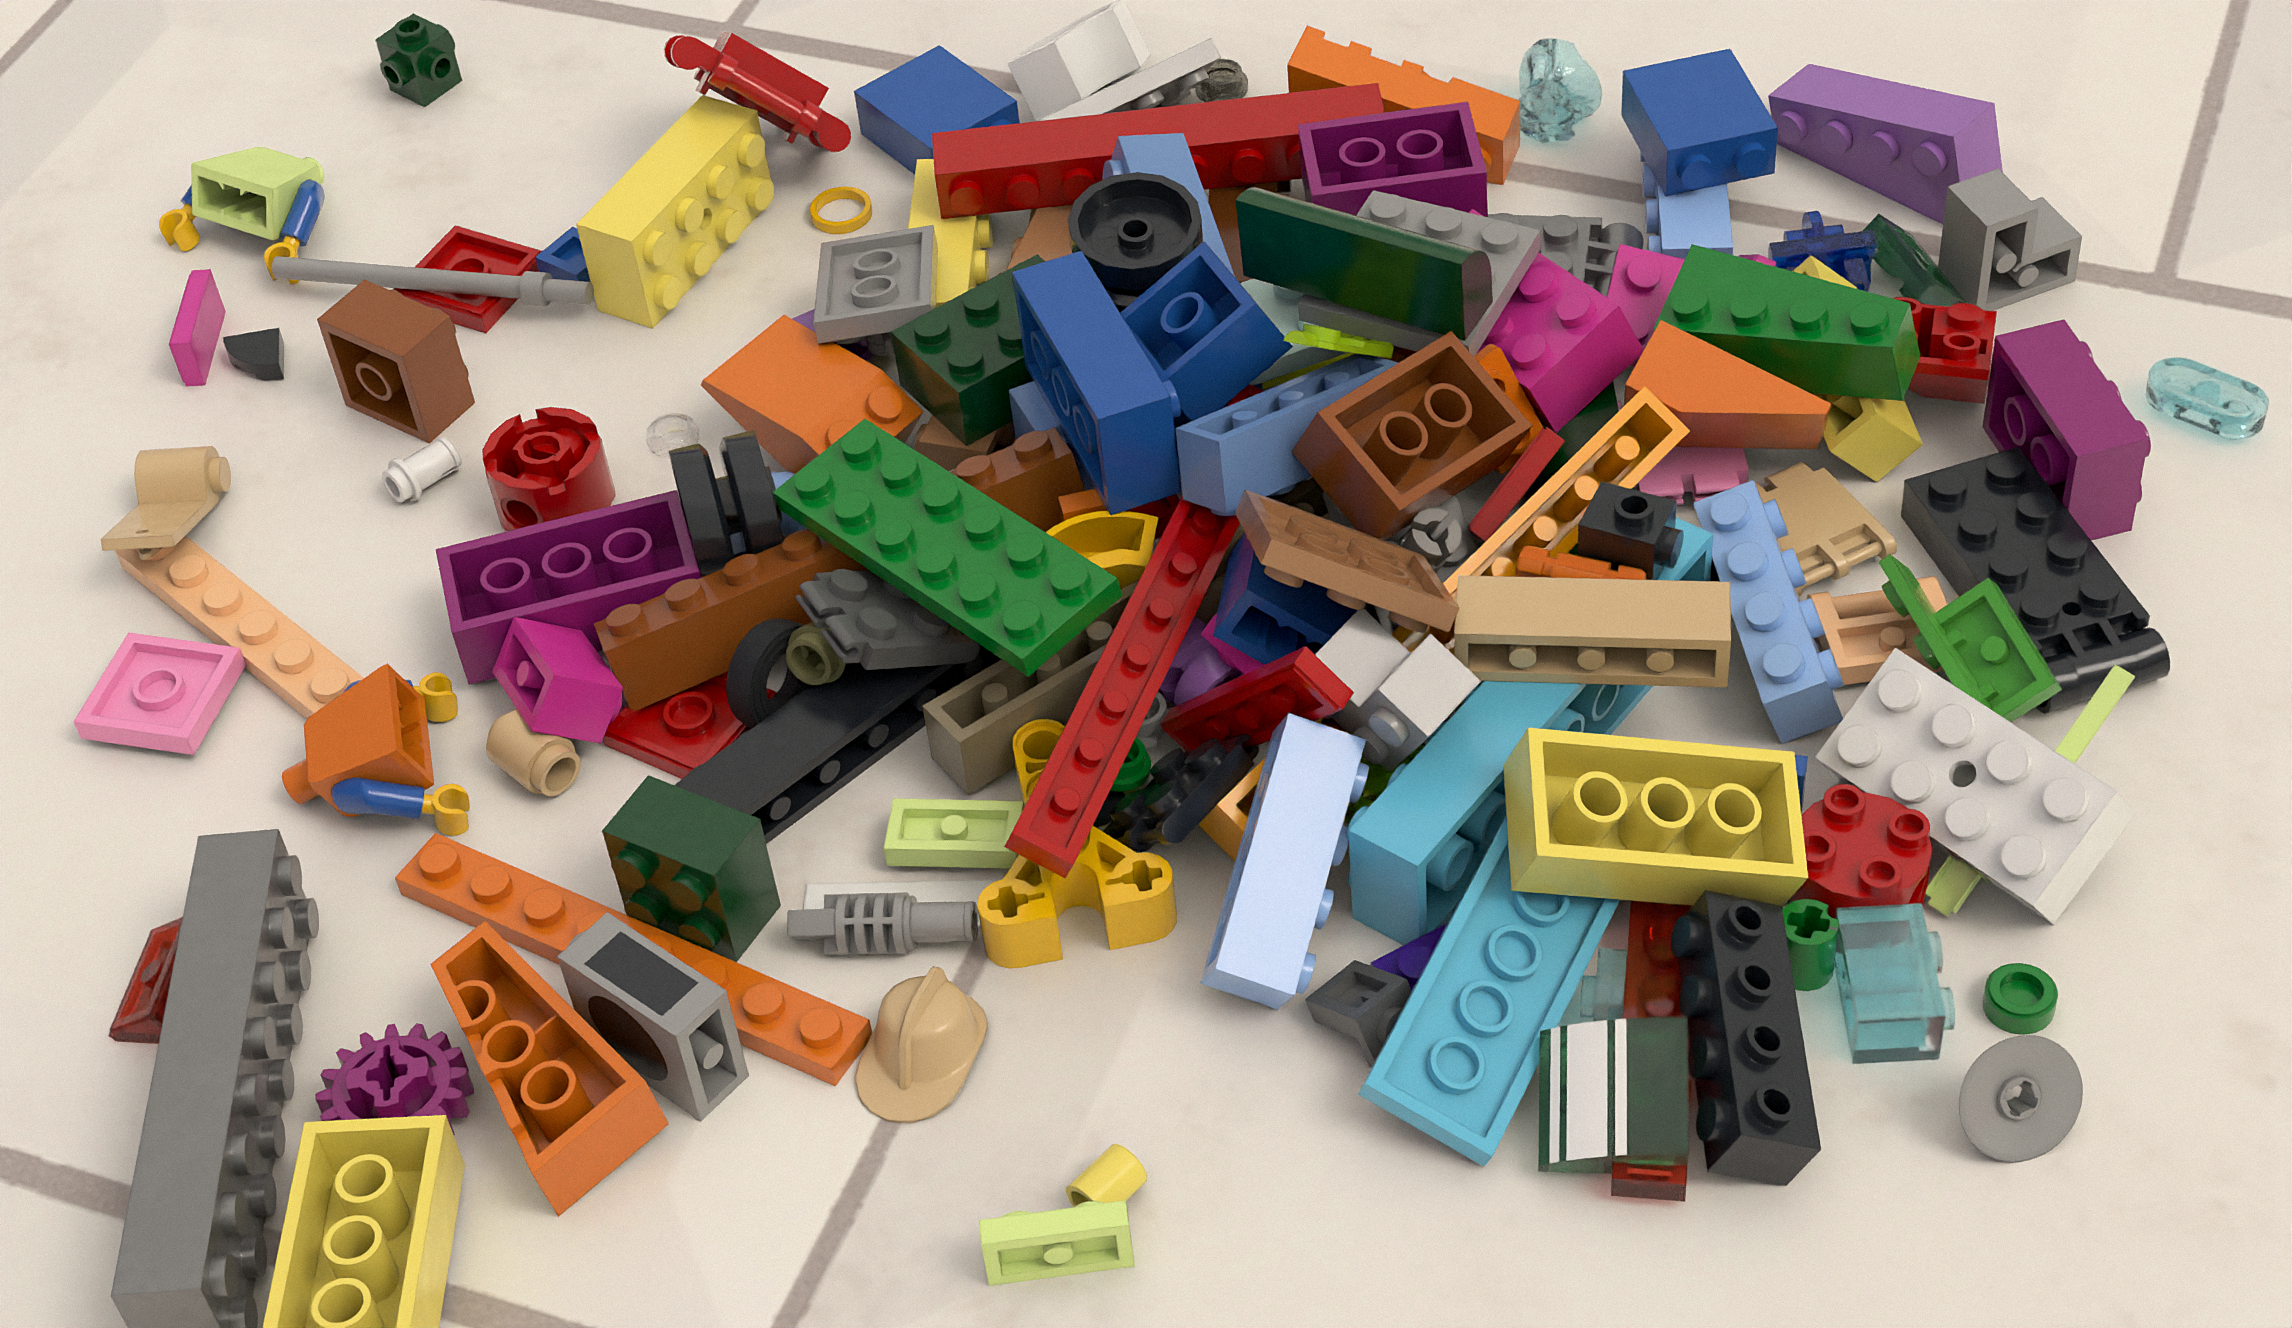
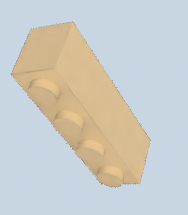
(1594, 630)

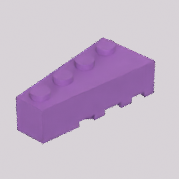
(1887, 134)

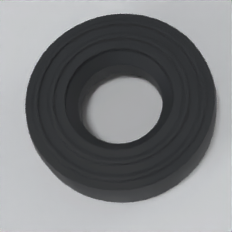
(751, 668)

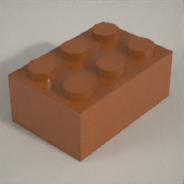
(1411, 438)

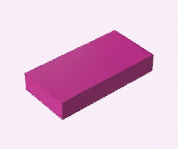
(197, 328)

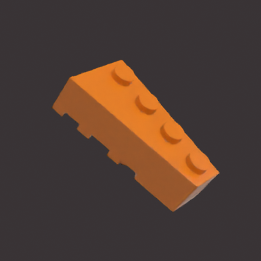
(555, 1078)

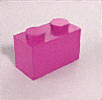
(558, 680)

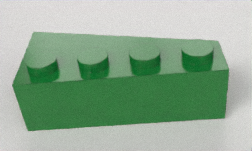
(1796, 325)

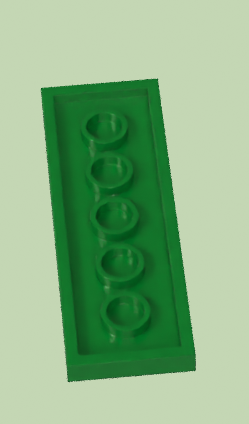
(948, 546)

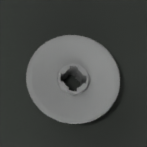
(2038, 1116)

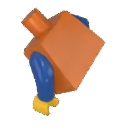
(374, 751)

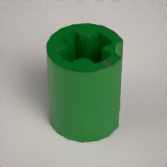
(1810, 943)

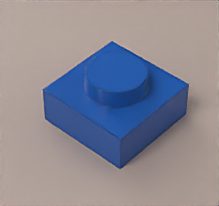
(564, 258)

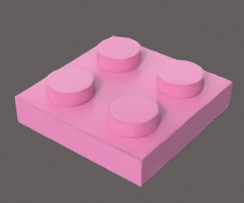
(160, 693)

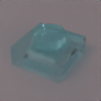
(1604, 994)

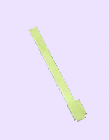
(1956, 878)

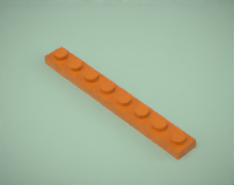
(546, 917)

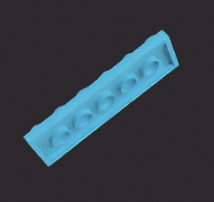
(1480, 1005)

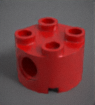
(546, 468)
(1864, 851)

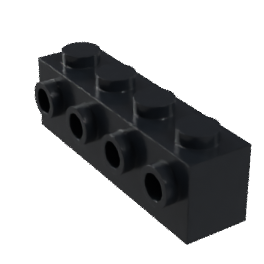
(1745, 1039)

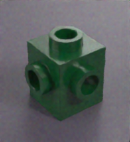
(418, 59)

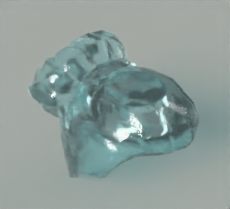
(1555, 90)

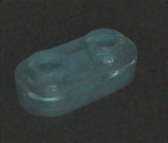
(2207, 398)

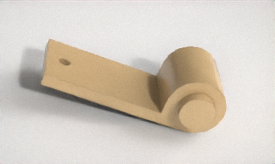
(173, 496)

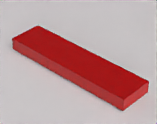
(1259, 702)

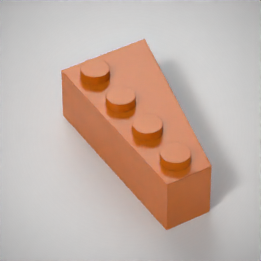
(1327, 65)

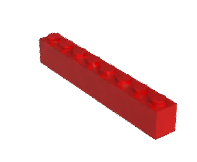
(1060, 158)

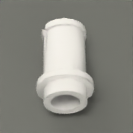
(410, 476)

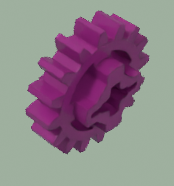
(397, 1078)

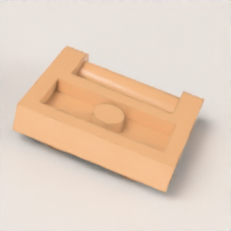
(1867, 628)

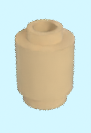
(532, 758)

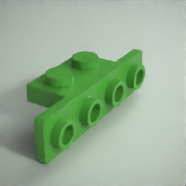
(1975, 643)

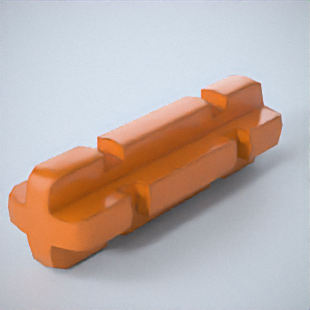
(1537, 563)

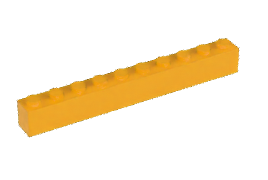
(1550, 519)

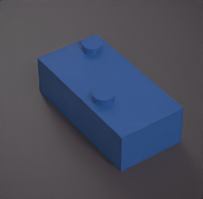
(1098, 383)

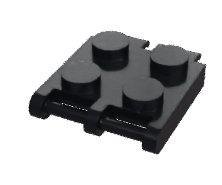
(1180, 793)

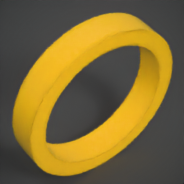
(843, 226)

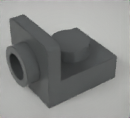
(1361, 1004)

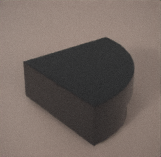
(258, 352)

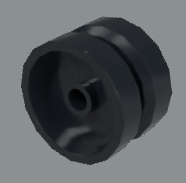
(1134, 231)
(727, 504)

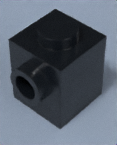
(1630, 530)

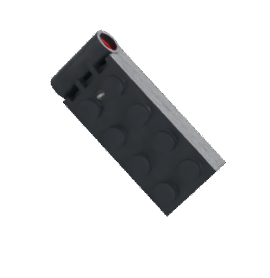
(2009, 526)

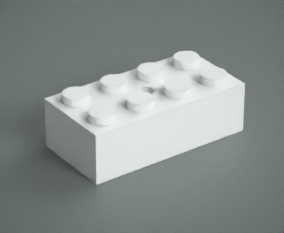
(2026, 818)

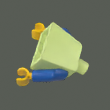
(254, 193)

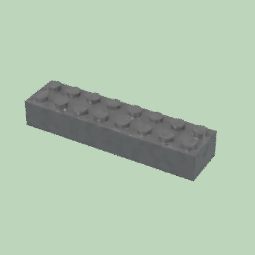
(218, 1090)

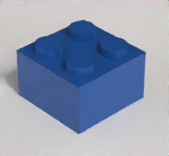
(1204, 332)

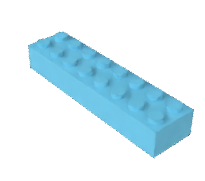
(1443, 808)

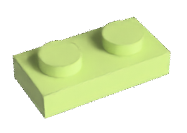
(951, 833)
(1056, 1242)

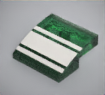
(1613, 1094)

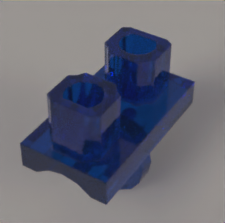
(1842, 252)

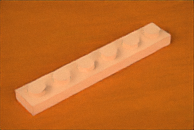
(237, 616)

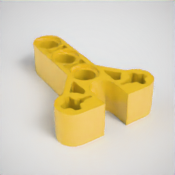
(1124, 886)

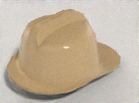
(920, 1048)

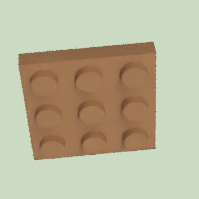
(1346, 562)

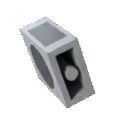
(656, 1014)

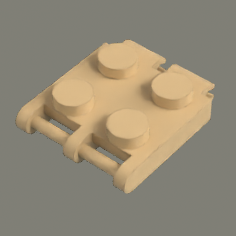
(1824, 523)

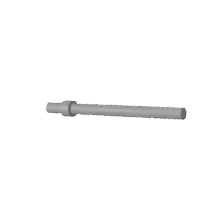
(531, 287)

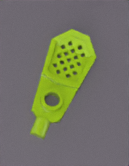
(1338, 341)

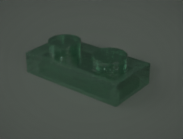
(1905, 258)

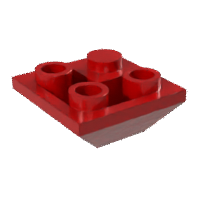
(1953, 350)

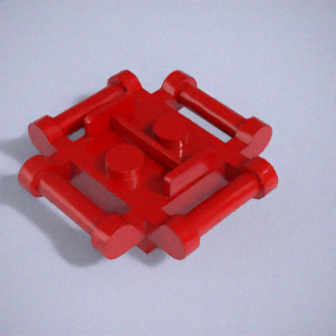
(762, 84)

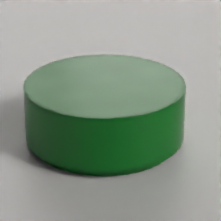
(2020, 998)

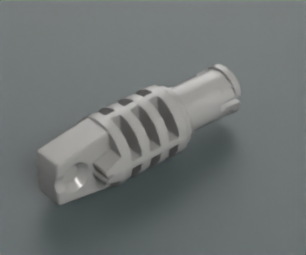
(882, 923)

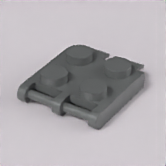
(880, 623)

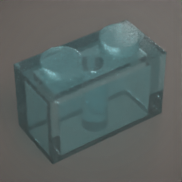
(1891, 984)

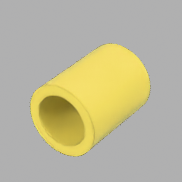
(1109, 1178)

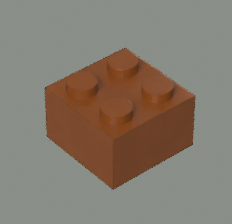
(397, 360)

